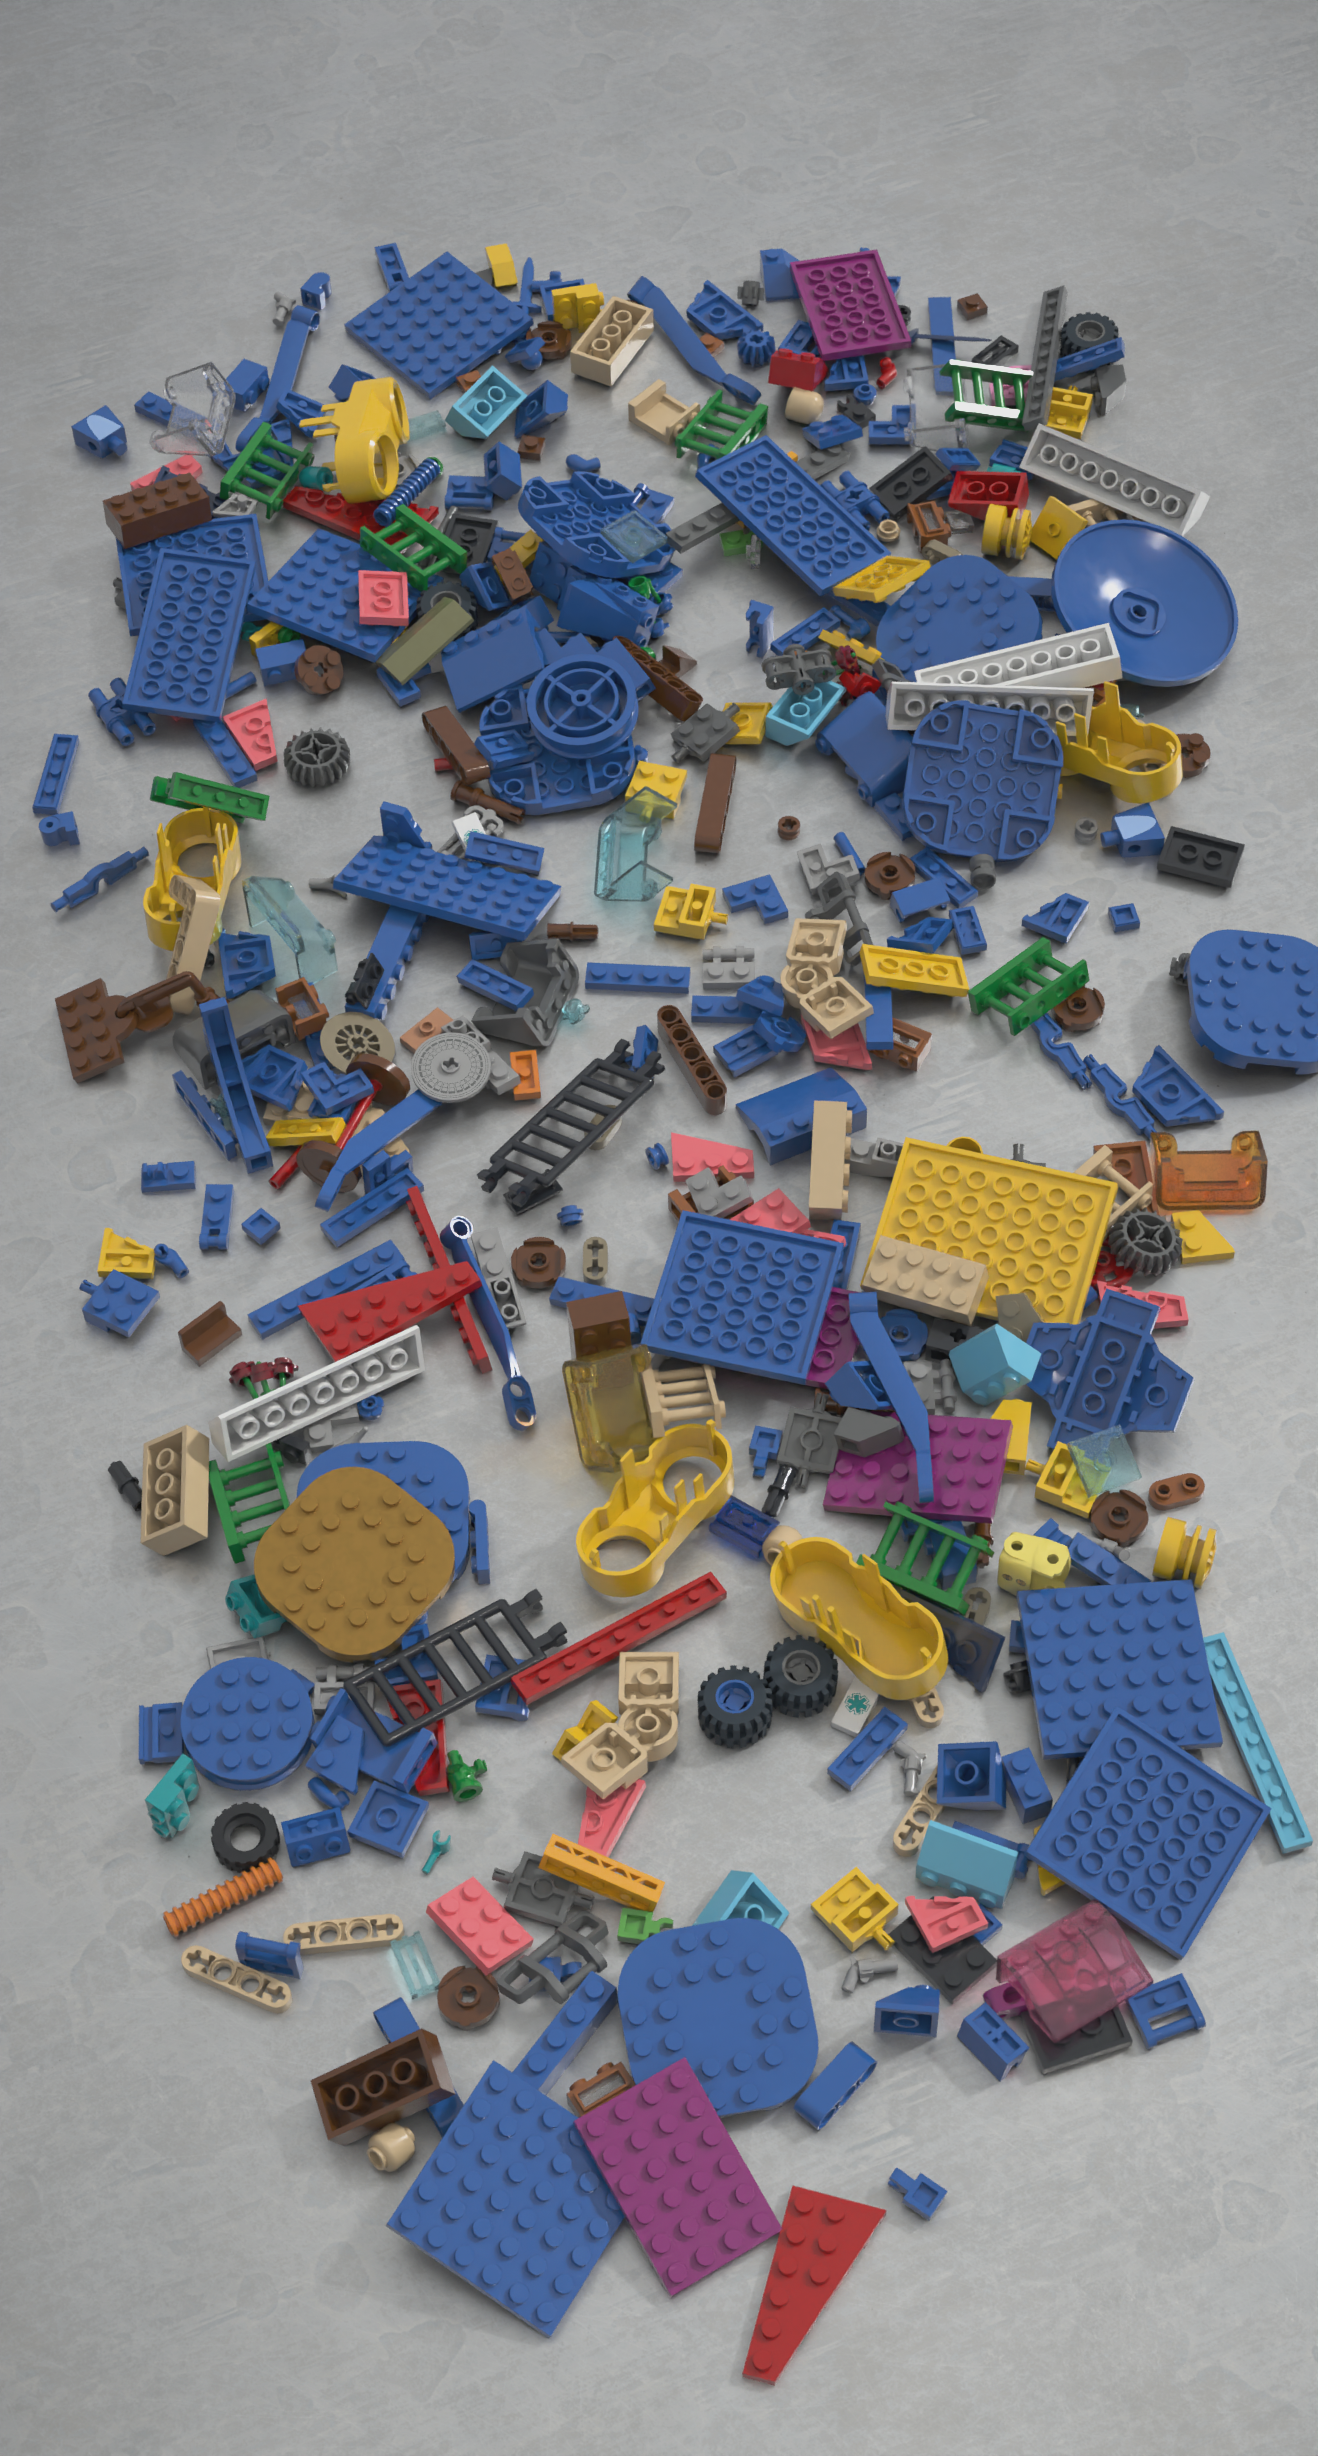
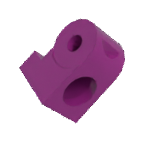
(1005, 2001)

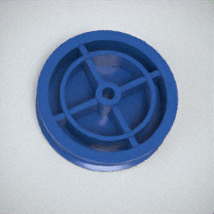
(582, 706)
(247, 1723)

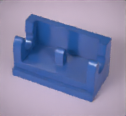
(760, 626)
(919, 898)
(992, 2041)

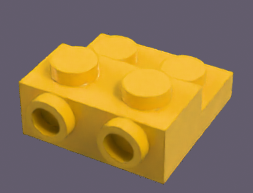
(577, 306)

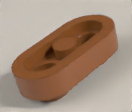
(1178, 1492)

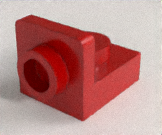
(859, 684)

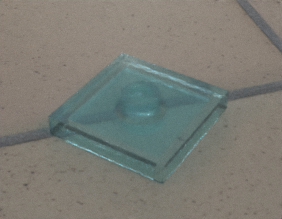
(634, 536)
(1104, 1461)

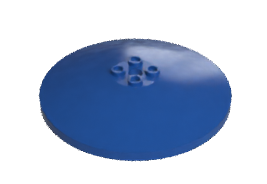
(1174, 585)

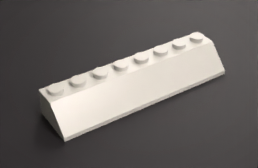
(1113, 480)
(1062, 661)
(913, 701)
(318, 1394)

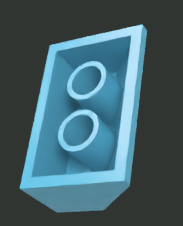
(485, 405)
(798, 716)
(993, 1364)
(966, 1865)
(743, 1897)

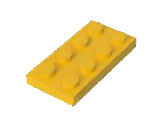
(914, 970)

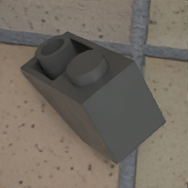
(1108, 386)
(867, 1433)

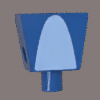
(100, 433)
(1135, 833)

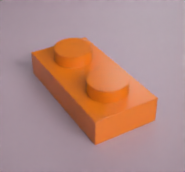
(526, 1066)

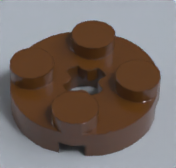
(560, 337)
(328, 660)
(1198, 753)
(885, 862)
(1084, 1018)
(538, 1276)
(1122, 1532)
(467, 2014)

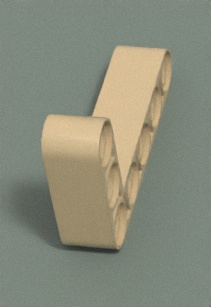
(194, 934)

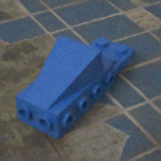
(591, 601)

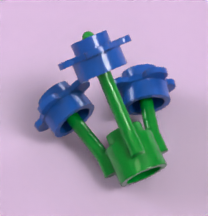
(644, 587)

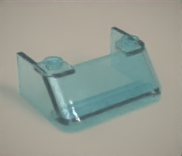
(623, 849)
(278, 904)

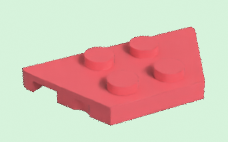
(844, 1049)

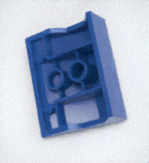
(492, 658)
(786, 1113)

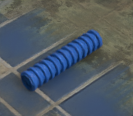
(407, 491)

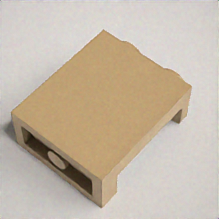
(661, 413)

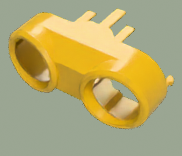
(367, 440)
(1119, 744)
(180, 834)
(645, 1513)

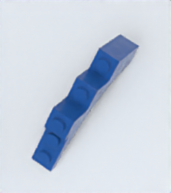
(579, 645)
(234, 1085)

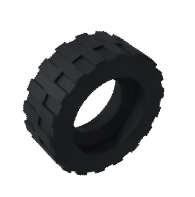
(240, 1815)

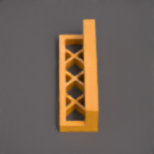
(601, 1879)

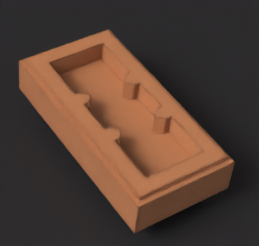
(425, 1029)

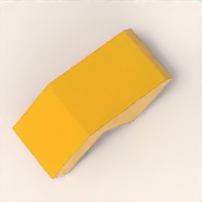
(502, 265)
(592, 1719)

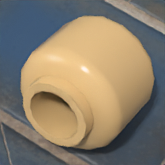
(778, 1534)
(391, 2147)

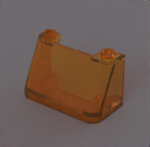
(1209, 1178)

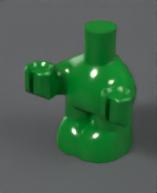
(462, 1777)

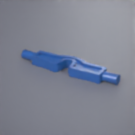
(89, 885)
(1063, 1053)
(1113, 1089)

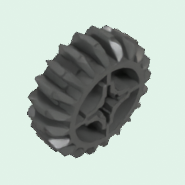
(302, 761)
(1145, 1242)

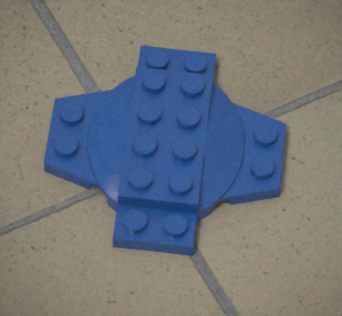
(1108, 1372)

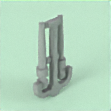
(488, 817)

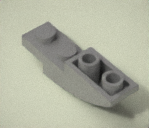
(502, 1075)
(874, 1158)
(498, 1277)

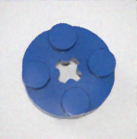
(779, 1032)
(913, 1329)

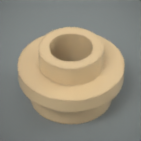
(888, 531)

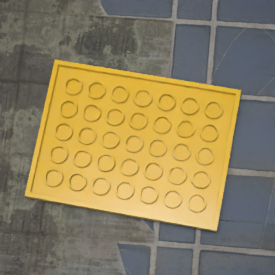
(1022, 1220)

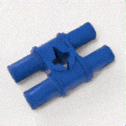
(857, 499)
(115, 717)

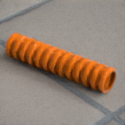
(222, 1897)

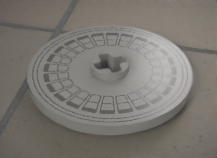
(466, 1078)

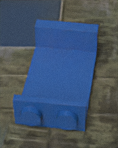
(393, 1765)

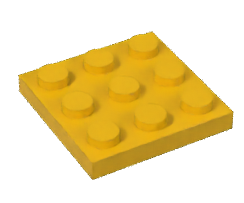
(882, 578)

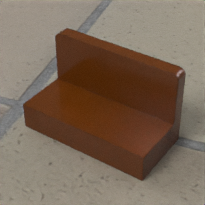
(208, 1334)

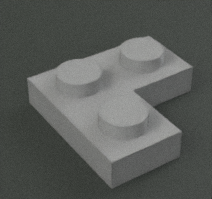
(818, 869)
(717, 1200)
(320, 1433)

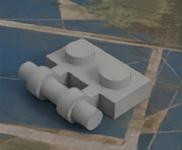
(728, 974)
(924, 1381)
(325, 1690)

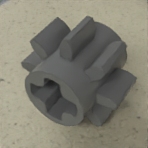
(750, 293)
(1177, 968)

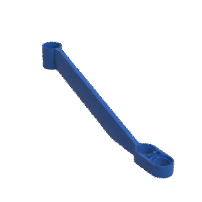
(687, 342)
(285, 368)
(372, 1140)
(492, 1323)
(895, 1382)

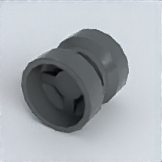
(982, 871)

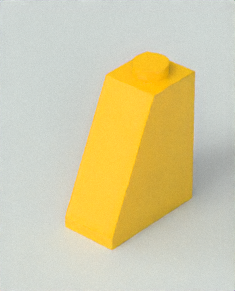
(1019, 1414)

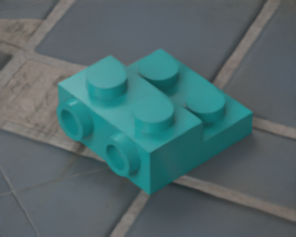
(253, 1612)
(169, 1798)

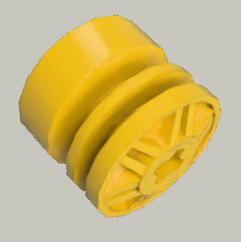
(1006, 531)
(1184, 1552)

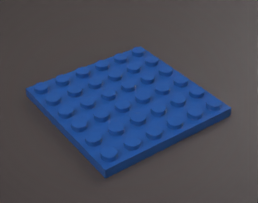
(438, 324)
(223, 537)
(321, 597)
(742, 1297)
(1121, 1649)
(1148, 1832)
(512, 2201)

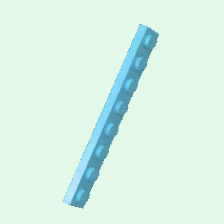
(1255, 1746)

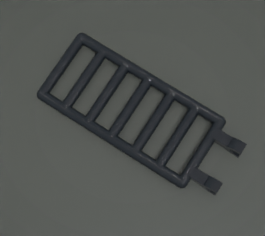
(512, 1613)

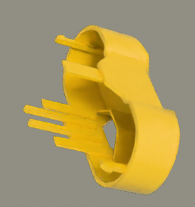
(858, 1610)

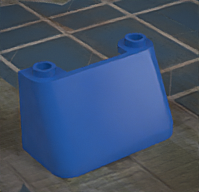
(868, 747)

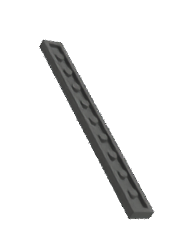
(1045, 358)
(720, 517)

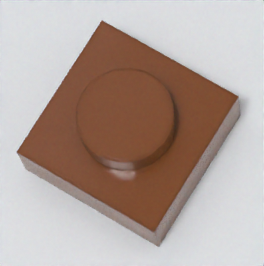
(712, 344)
(467, 380)

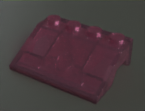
(1074, 1970)

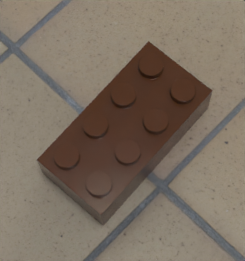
(157, 510)
(598, 1324)
(382, 2087)

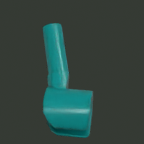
(249, 629)
(438, 1848)

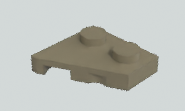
(1017, 1314)

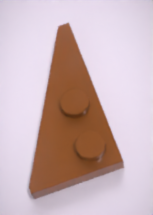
(1132, 1163)

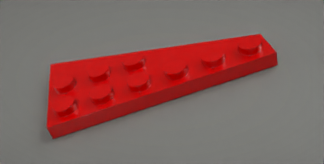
(346, 517)
(383, 1310)
(810, 2261)

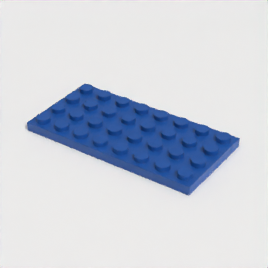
(792, 514)
(189, 635)
(448, 887)

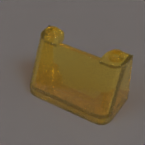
(609, 1406)

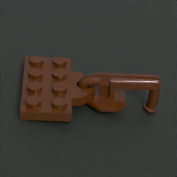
(98, 1022)

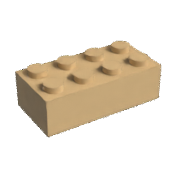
(612, 341)
(828, 1159)
(926, 1280)
(175, 1490)

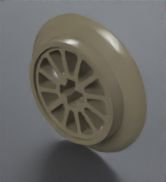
(336, 1032)

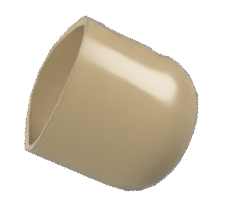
(804, 406)

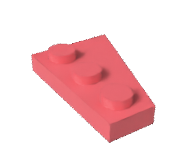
(694, 1155)
(607, 1817)

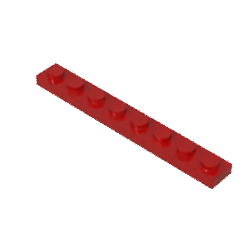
(460, 1309)
(618, 1638)

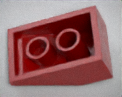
(796, 370)
(976, 490)

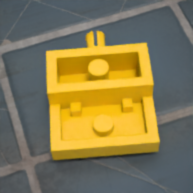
(1069, 411)
(660, 778)
(688, 911)
(1061, 1483)
(857, 1910)

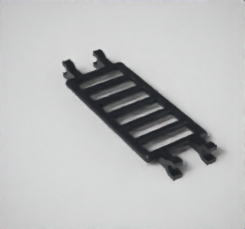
(533, 1179)

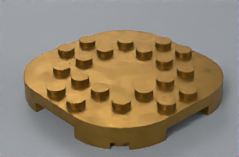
(354, 1563)

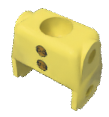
(1032, 1563)

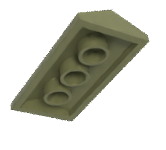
(424, 640)

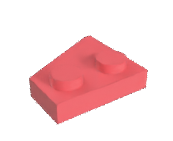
(946, 1919)

